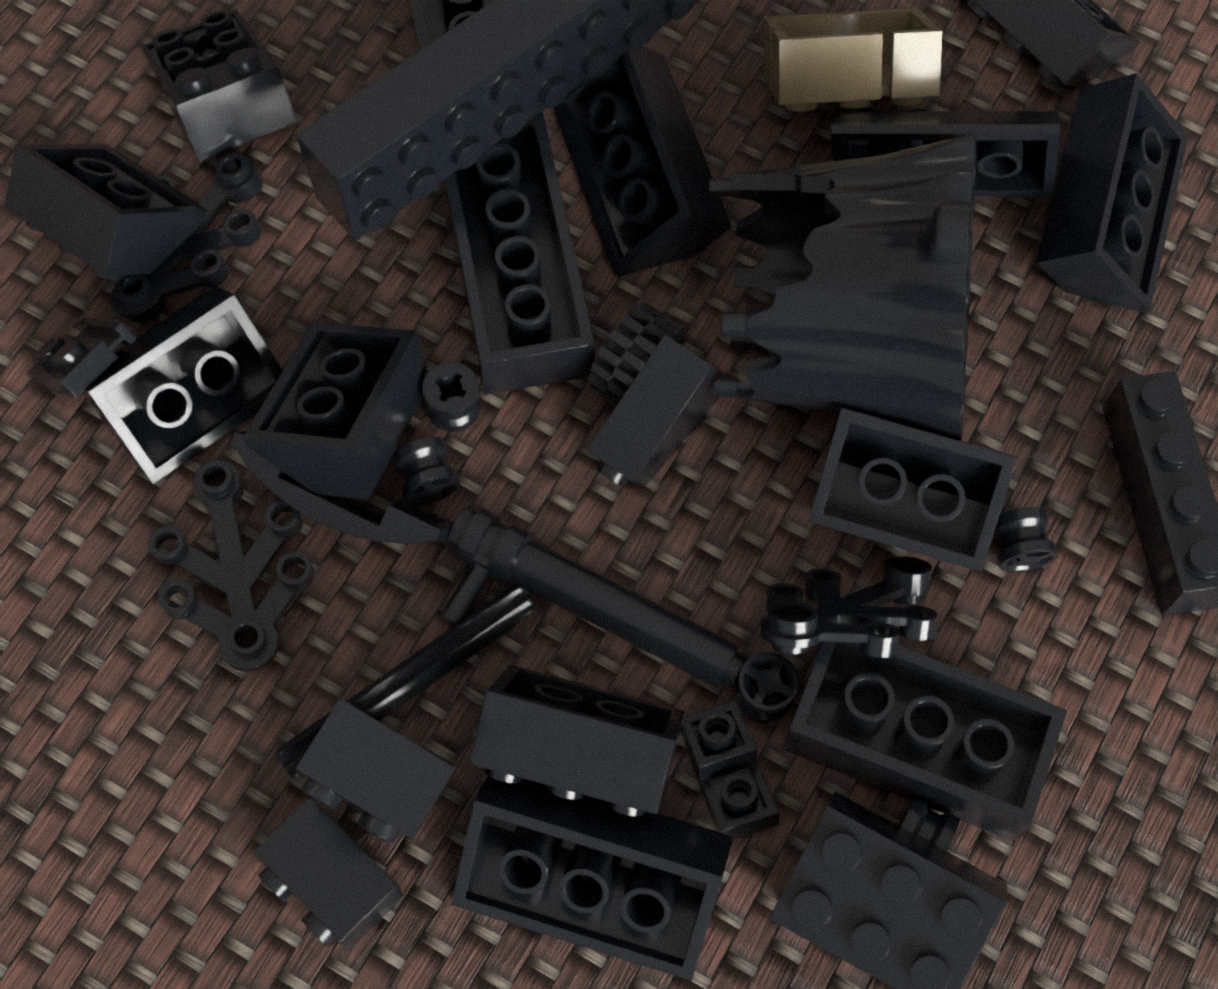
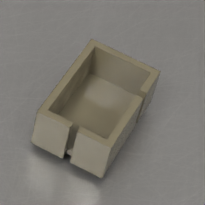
(852, 58)

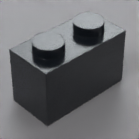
(328, 875)

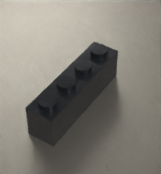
(1166, 489)

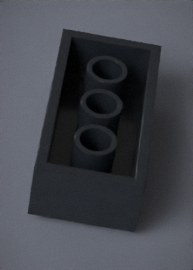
(928, 734)

